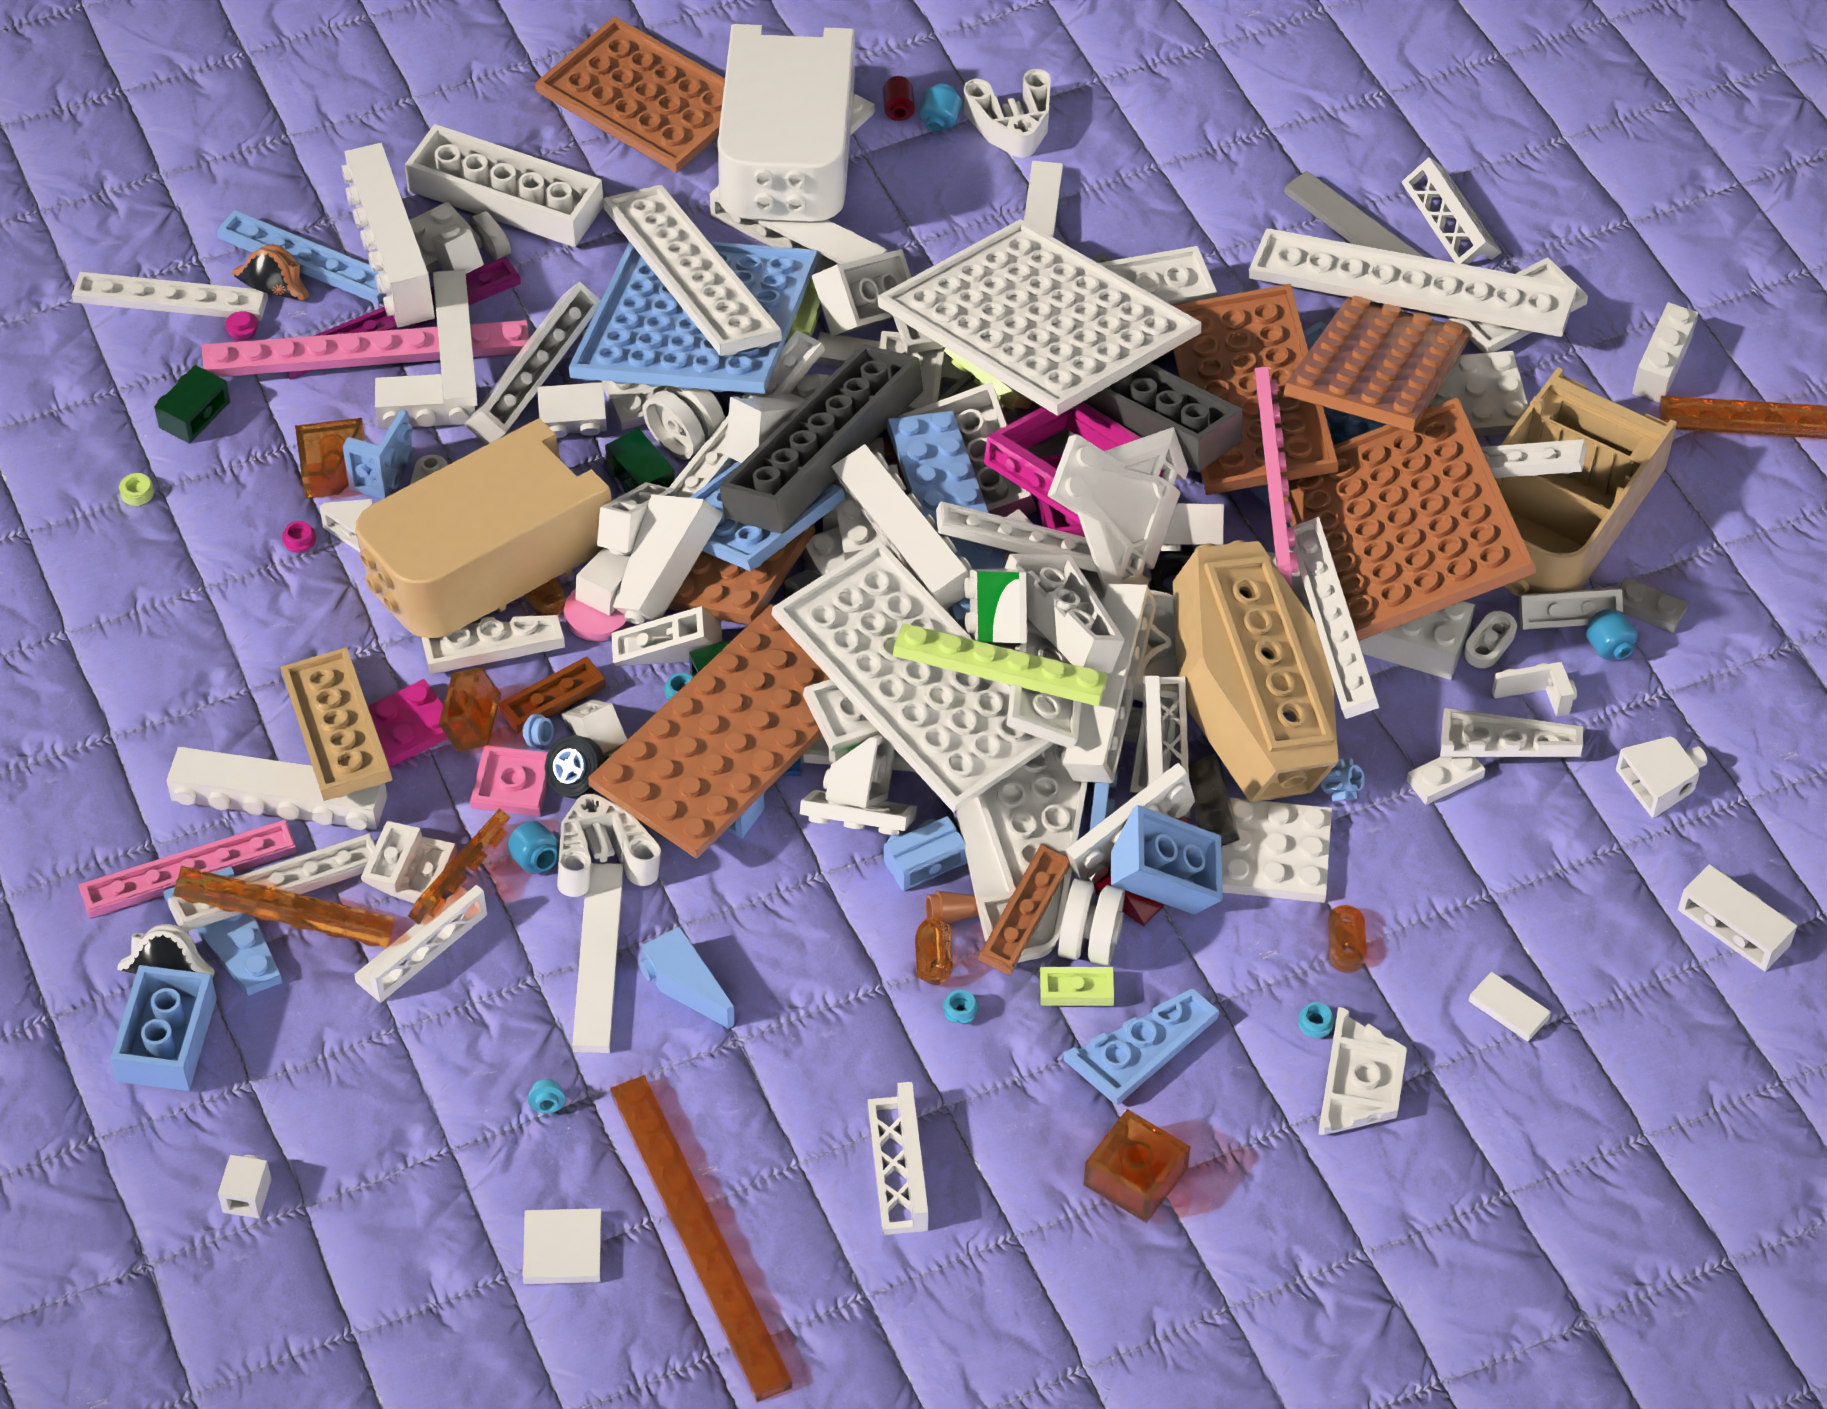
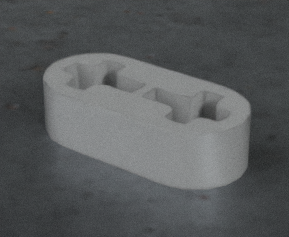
(491, 235)

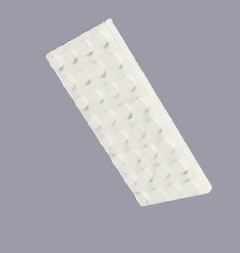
(936, 718)

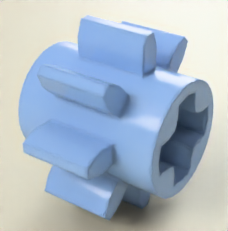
(1343, 781)

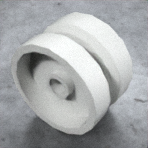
(682, 419)
(1096, 923)

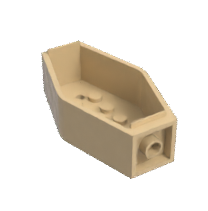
(1225, 613)

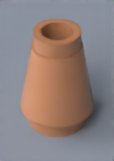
(951, 906)

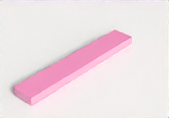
(152, 878)

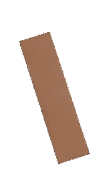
(1025, 910)

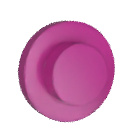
(241, 325)
(299, 537)

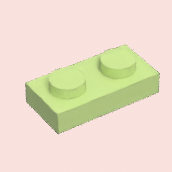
(1076, 986)

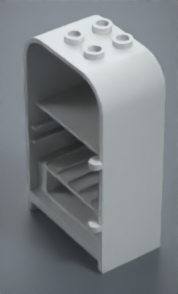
(786, 124)

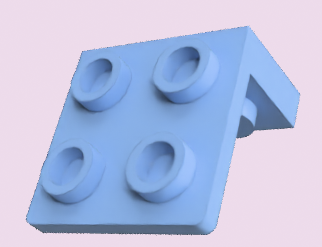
(376, 468)

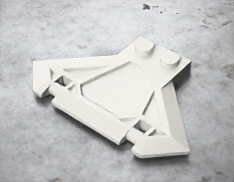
(1122, 500)

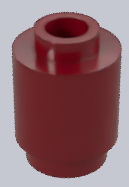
(898, 98)

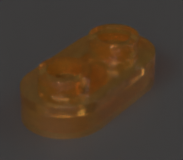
(545, 594)
(1345, 936)
(934, 951)

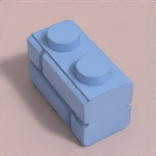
(924, 852)

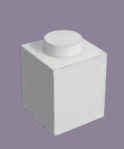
(457, 249)
(244, 1186)

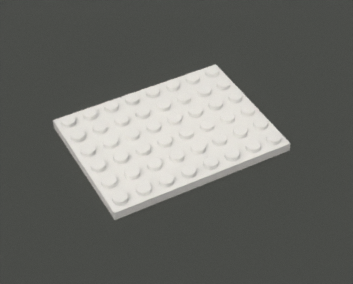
(1039, 316)

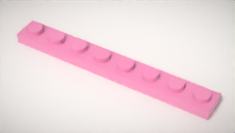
(1275, 464)

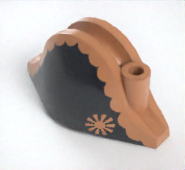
(272, 272)

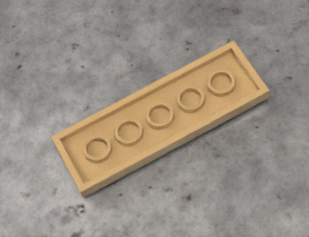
(336, 724)

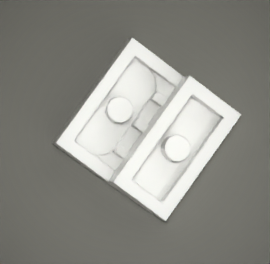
(406, 861)

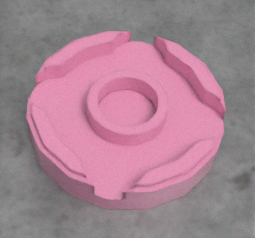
(591, 623)

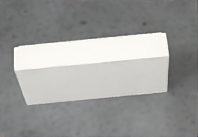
(1509, 1006)

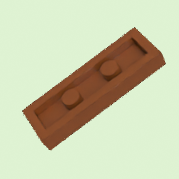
(553, 693)

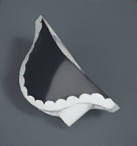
(164, 948)

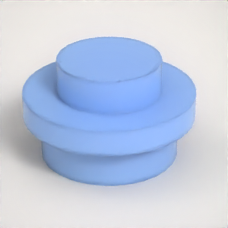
(538, 731)

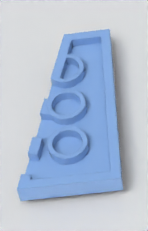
(239, 948)
(1133, 1053)

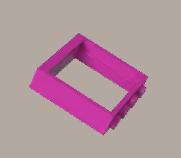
(1008, 453)

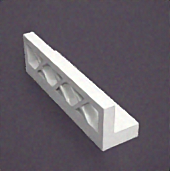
(1460, 209)
(1152, 726)
(422, 944)
(910, 1154)

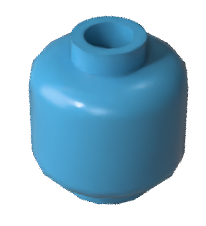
(940, 107)
(1611, 634)
(533, 847)

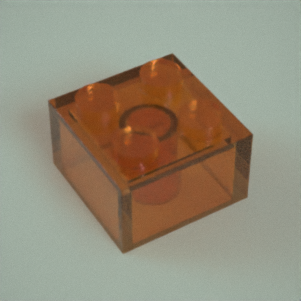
(1136, 1165)

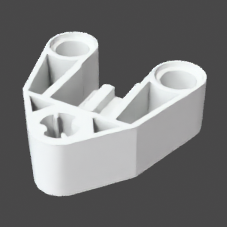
(1016, 132)
(597, 822)

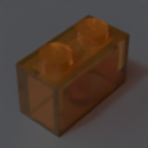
(470, 709)

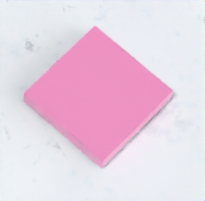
(510, 781)

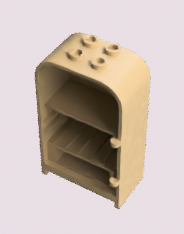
(1579, 515)
(480, 532)

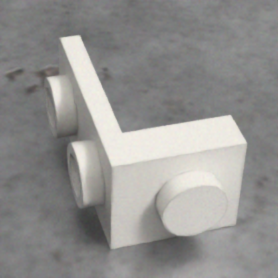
(1541, 677)

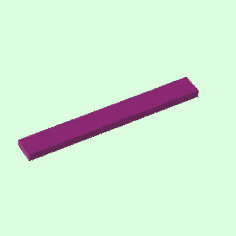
(480, 284)

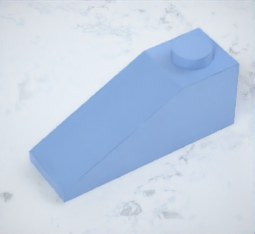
(685, 977)

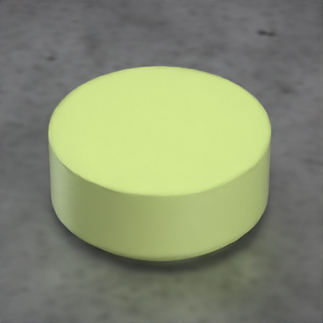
(136, 489)

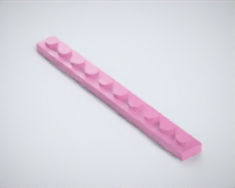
(354, 349)

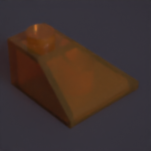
(323, 456)

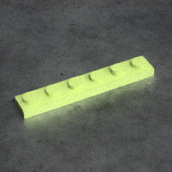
(1000, 664)

